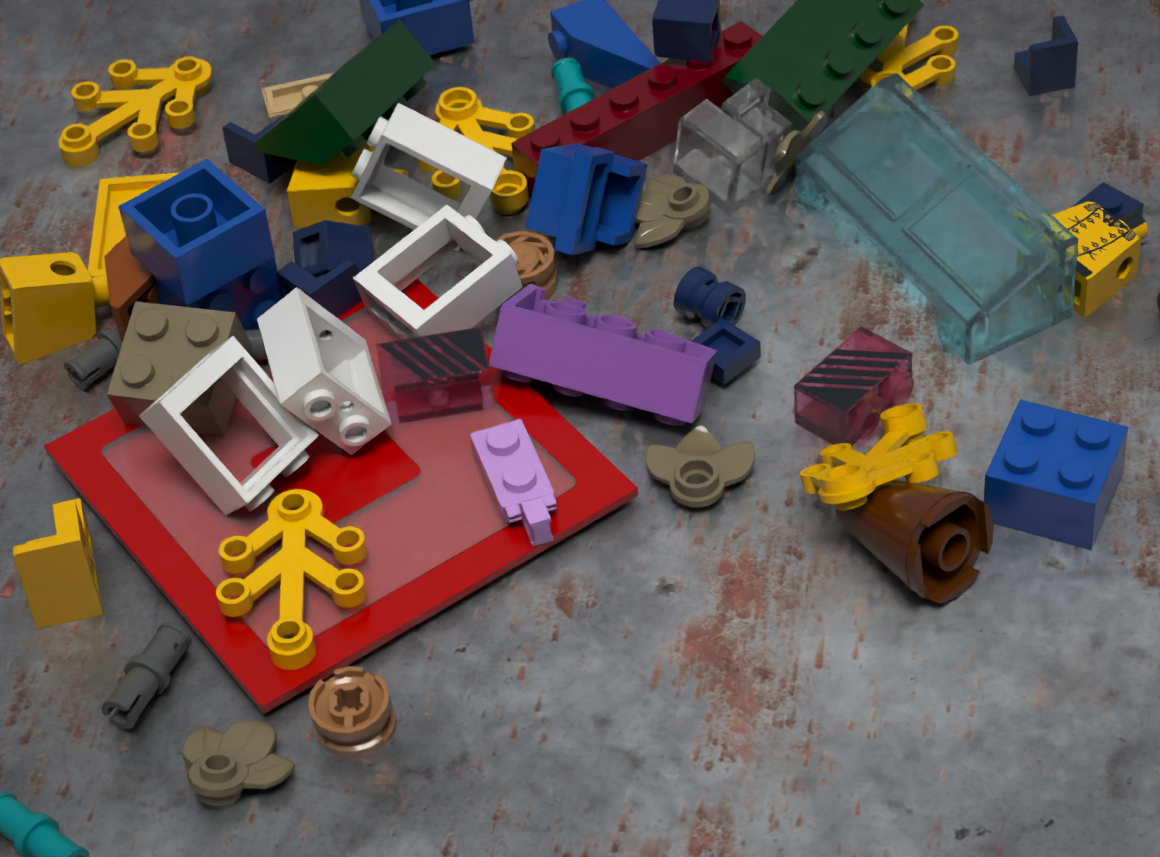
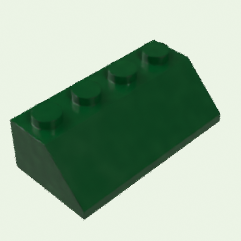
(819, 52)
(349, 103)

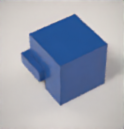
(585, 197)

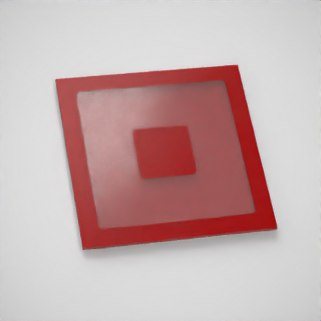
(408, 489)

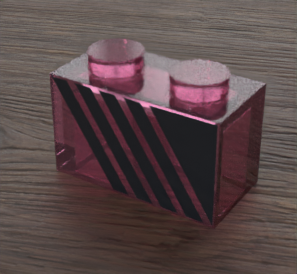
(435, 375)
(852, 388)

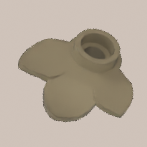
(785, 154)
(670, 207)
(700, 467)
(233, 761)

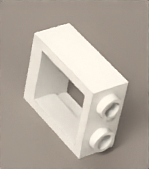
(435, 145)
(459, 307)
(323, 377)
(259, 396)

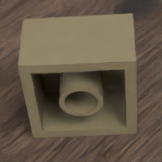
(160, 349)

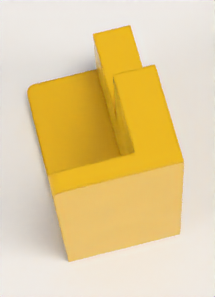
(61, 570)

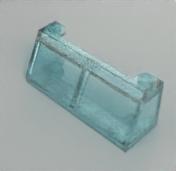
(943, 219)

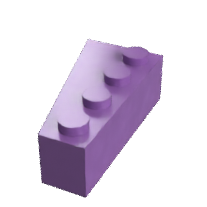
(601, 357)

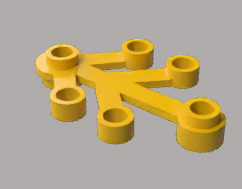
(896, 57)
(185, 78)
(463, 111)
(850, 476)
(295, 518)

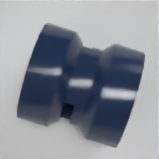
(706, 298)

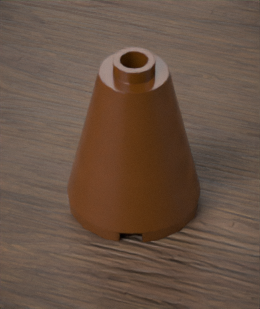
(924, 535)

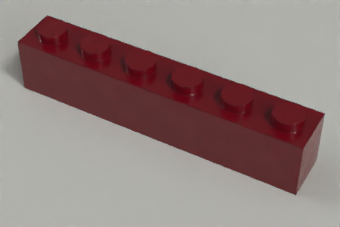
(643, 111)

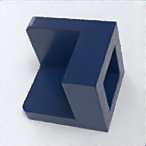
(686, 29)
(1049, 64)
(247, 157)
(329, 244)
(331, 290)

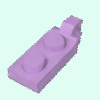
(516, 478)

